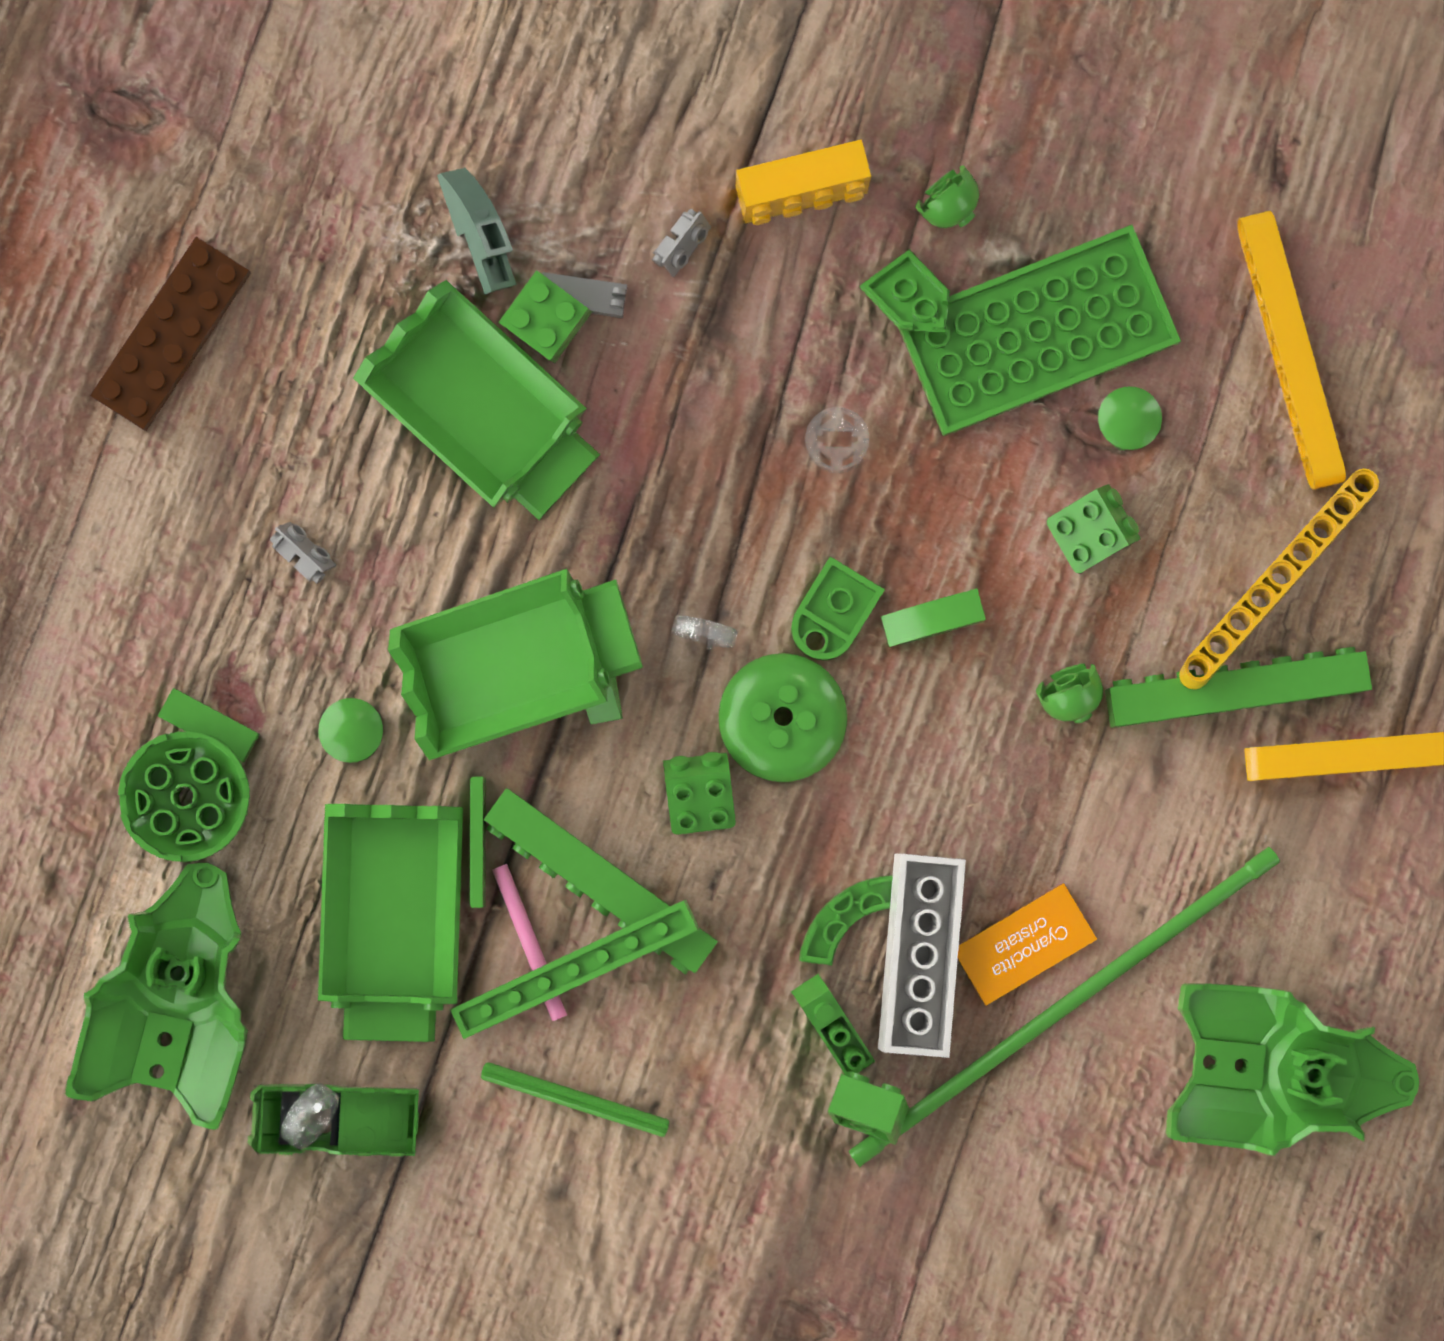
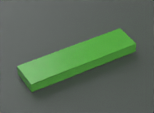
(477, 842)

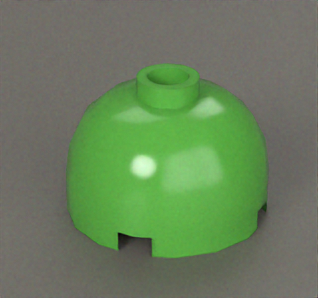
(951, 200)
(1072, 694)

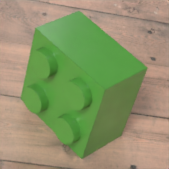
(545, 316)
(869, 1108)

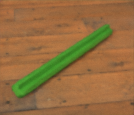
(575, 1099)

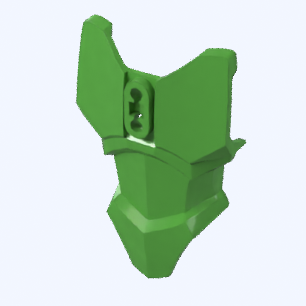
(172, 985)
(1292, 1073)

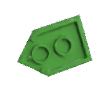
(909, 295)

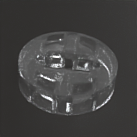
(837, 454)
(704, 631)
(320, 1107)

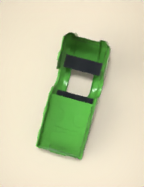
(364, 1124)

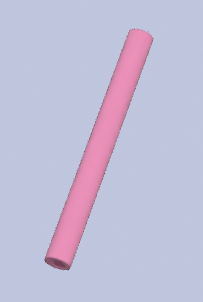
(525, 932)

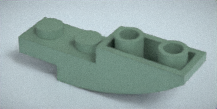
(480, 223)

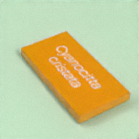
(1024, 944)

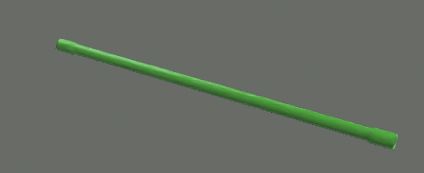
(1251, 870)

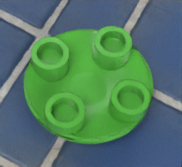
(1129, 418)
(350, 730)

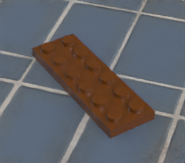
(170, 334)

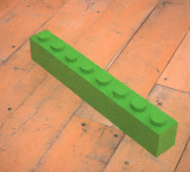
(1239, 688)
(588, 874)

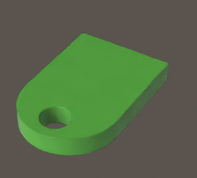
(835, 609)

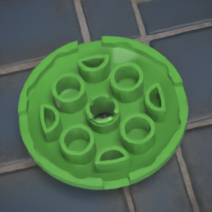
(777, 750)
(152, 790)

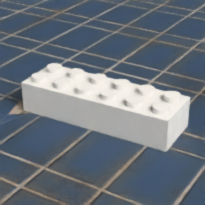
(921, 955)

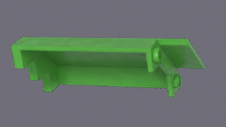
(479, 403)
(512, 660)
(390, 917)

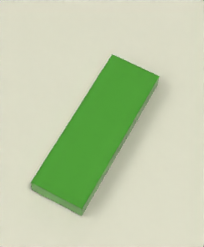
(197, 717)

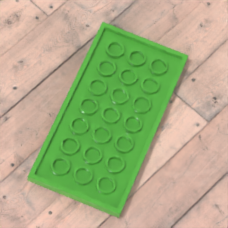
(1042, 331)

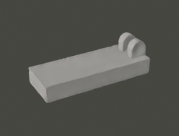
(598, 296)

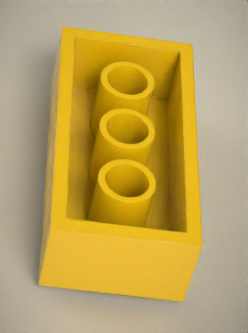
(803, 182)

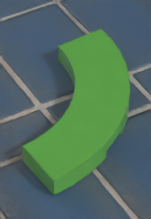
(840, 914)

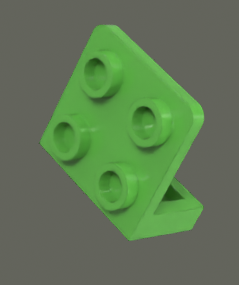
(1093, 528)
(699, 793)

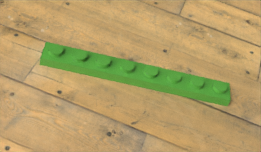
(575, 969)

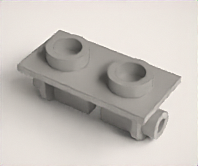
(691, 231)
(292, 541)

